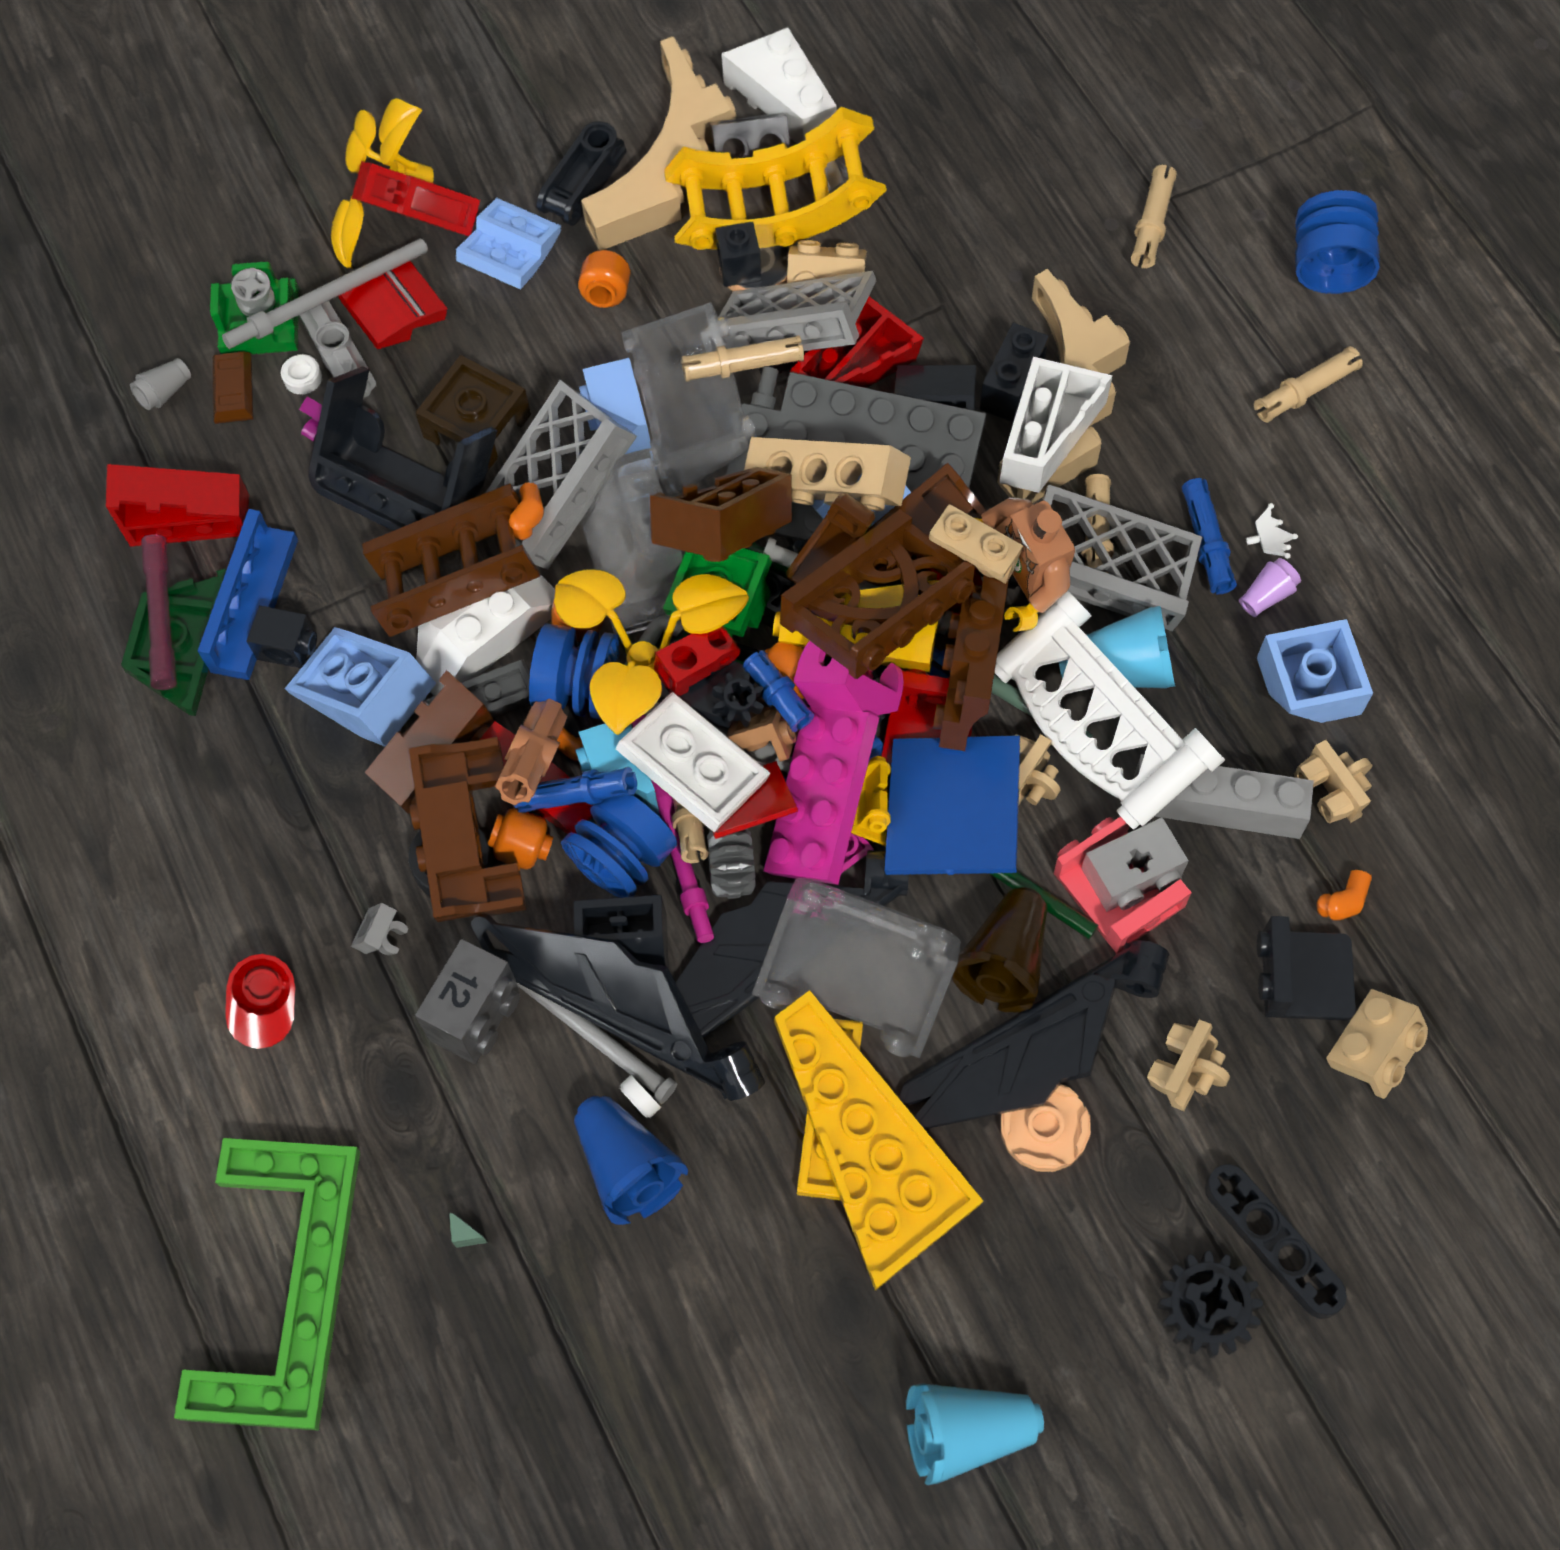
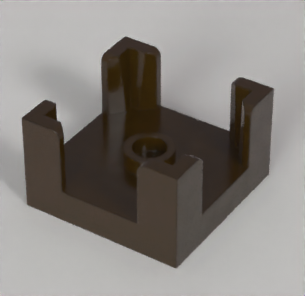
(470, 401)

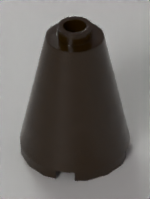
(1006, 953)

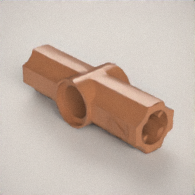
(531, 752)

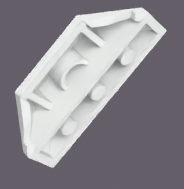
(483, 632)

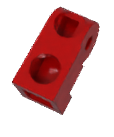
(694, 659)

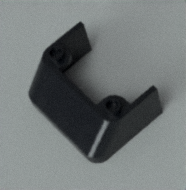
(375, 481)

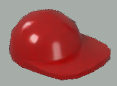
(260, 1001)

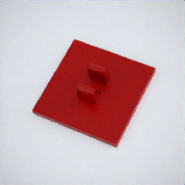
(766, 804)

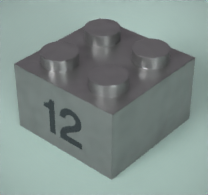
(469, 1002)

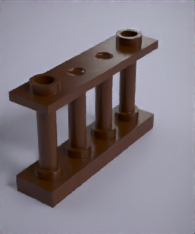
(439, 535)

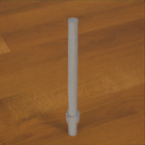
(262, 323)

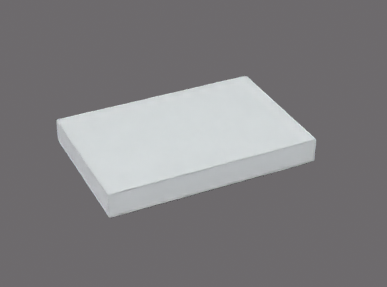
(693, 761)

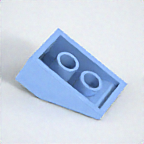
(362, 684)

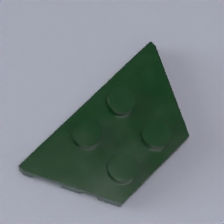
(189, 613)

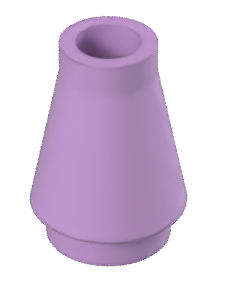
(1271, 586)

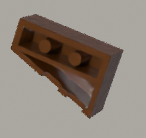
(723, 516)
(449, 719)

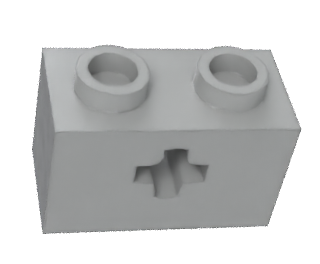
(1146, 847)

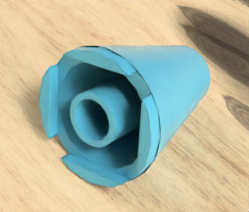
(1136, 649)
(967, 1428)

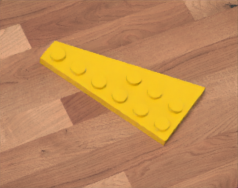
(884, 1163)

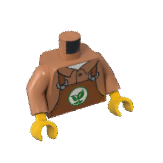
(1045, 554)

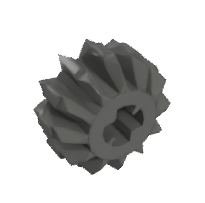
(731, 864)

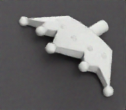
(1270, 536)

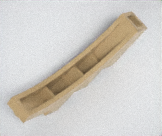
(642, 197)
(1081, 344)

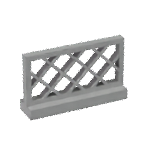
(815, 323)
(574, 489)
(1110, 588)

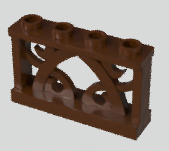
(888, 627)

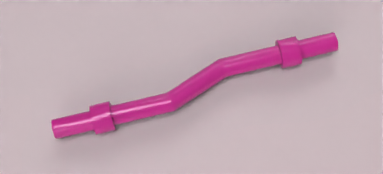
(693, 898)

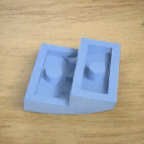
(508, 243)

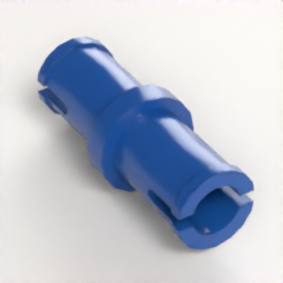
(778, 691)

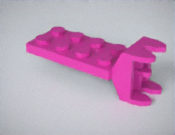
(829, 765)

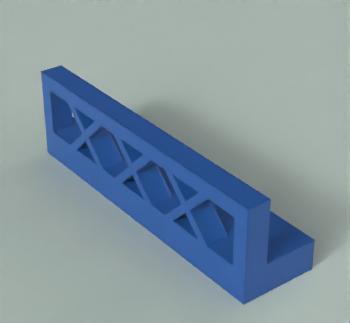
(250, 581)

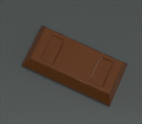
(232, 387)

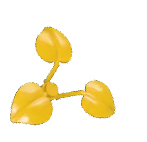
(393, 130)
(630, 691)

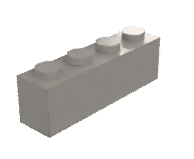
(1244, 801)

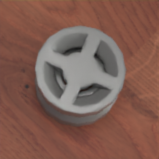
(246, 284)

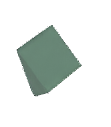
(463, 1234)

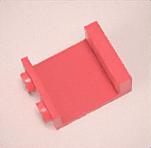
(1115, 925)

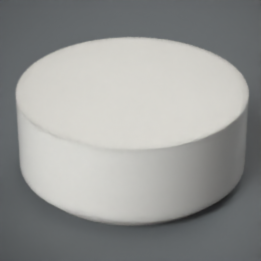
(301, 374)
(639, 1097)

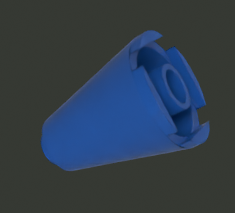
(626, 1161)

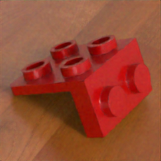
(916, 709)

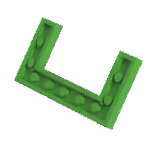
(297, 1390)

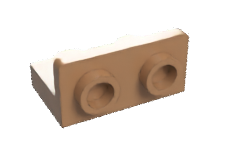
(763, 729)

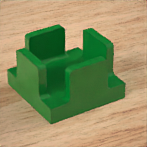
(228, 316)
(742, 568)

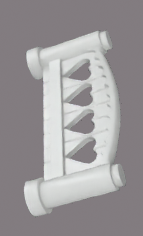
(1168, 762)

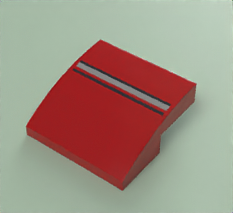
(394, 305)

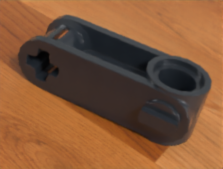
(582, 171)

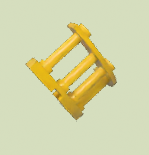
(773, 167)

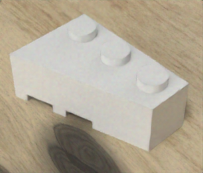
(779, 80)
(1050, 420)

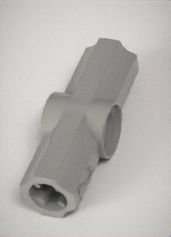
(334, 342)

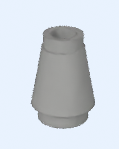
(160, 383)

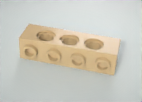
(881, 466)

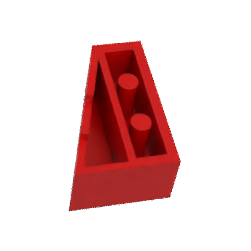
(880, 348)
(175, 503)

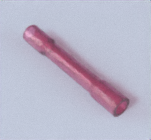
(161, 651)

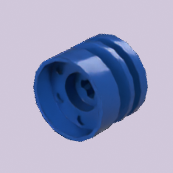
(1337, 242)
(565, 670)
(613, 850)

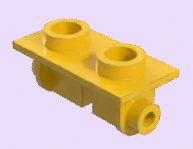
(872, 814)

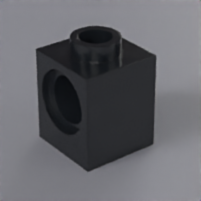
(738, 254)
(282, 637)

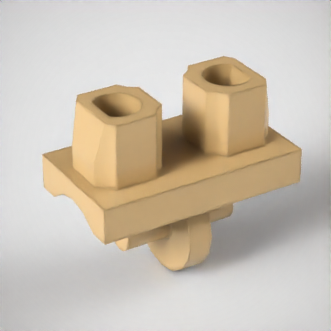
(1032, 761)
(1342, 779)
(1196, 1068)

